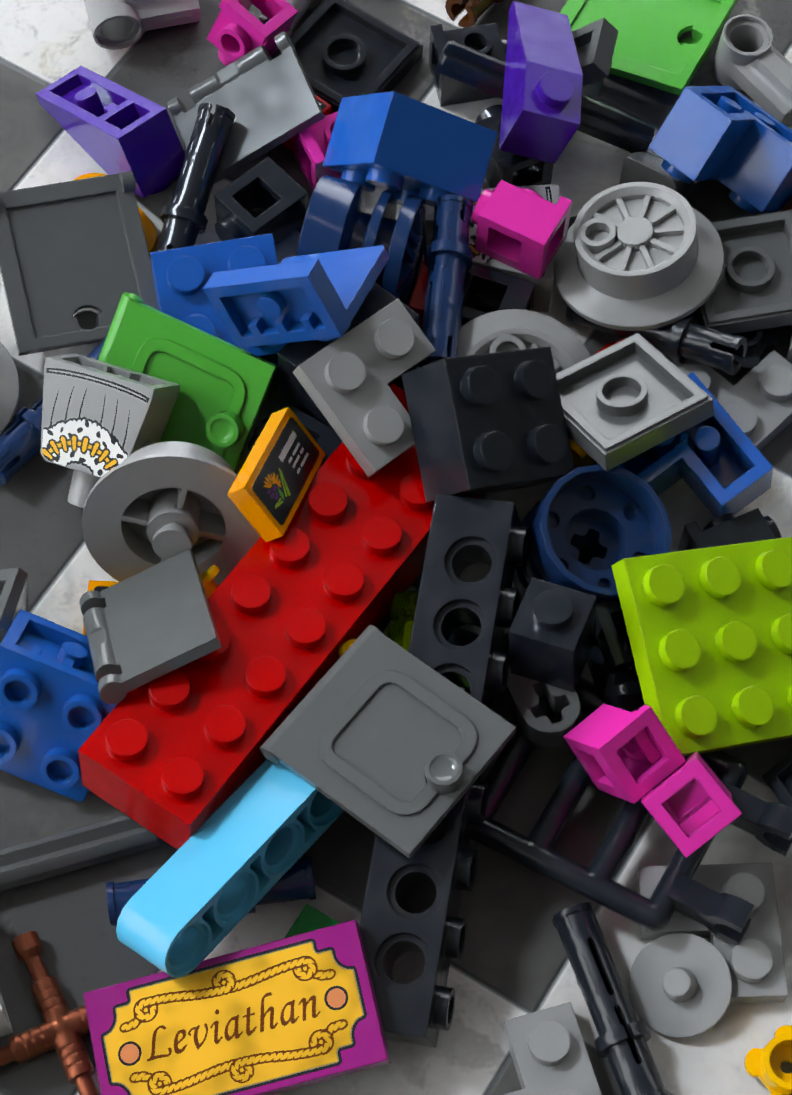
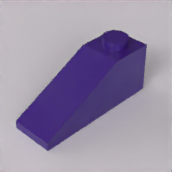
(540, 84)
(116, 128)

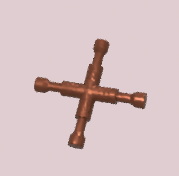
(61, 1026)

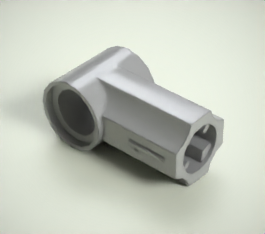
(122, 22)
(754, 65)

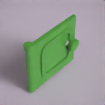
(649, 35)
(210, 371)

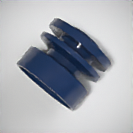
(339, 222)
(601, 517)

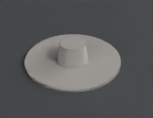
(680, 985)

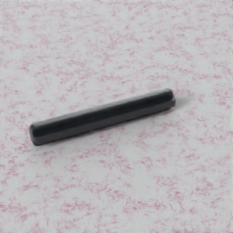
(596, 117)

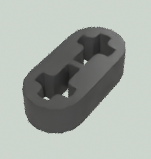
(523, 699)

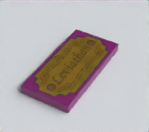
(243, 1021)

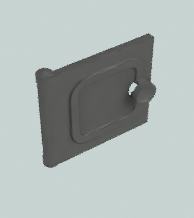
(69, 252)
(380, 731)

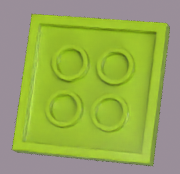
(713, 641)

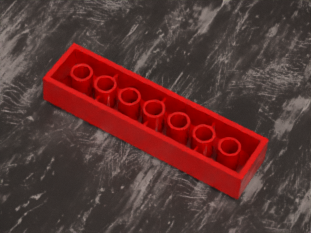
(280, 617)

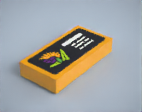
(276, 474)

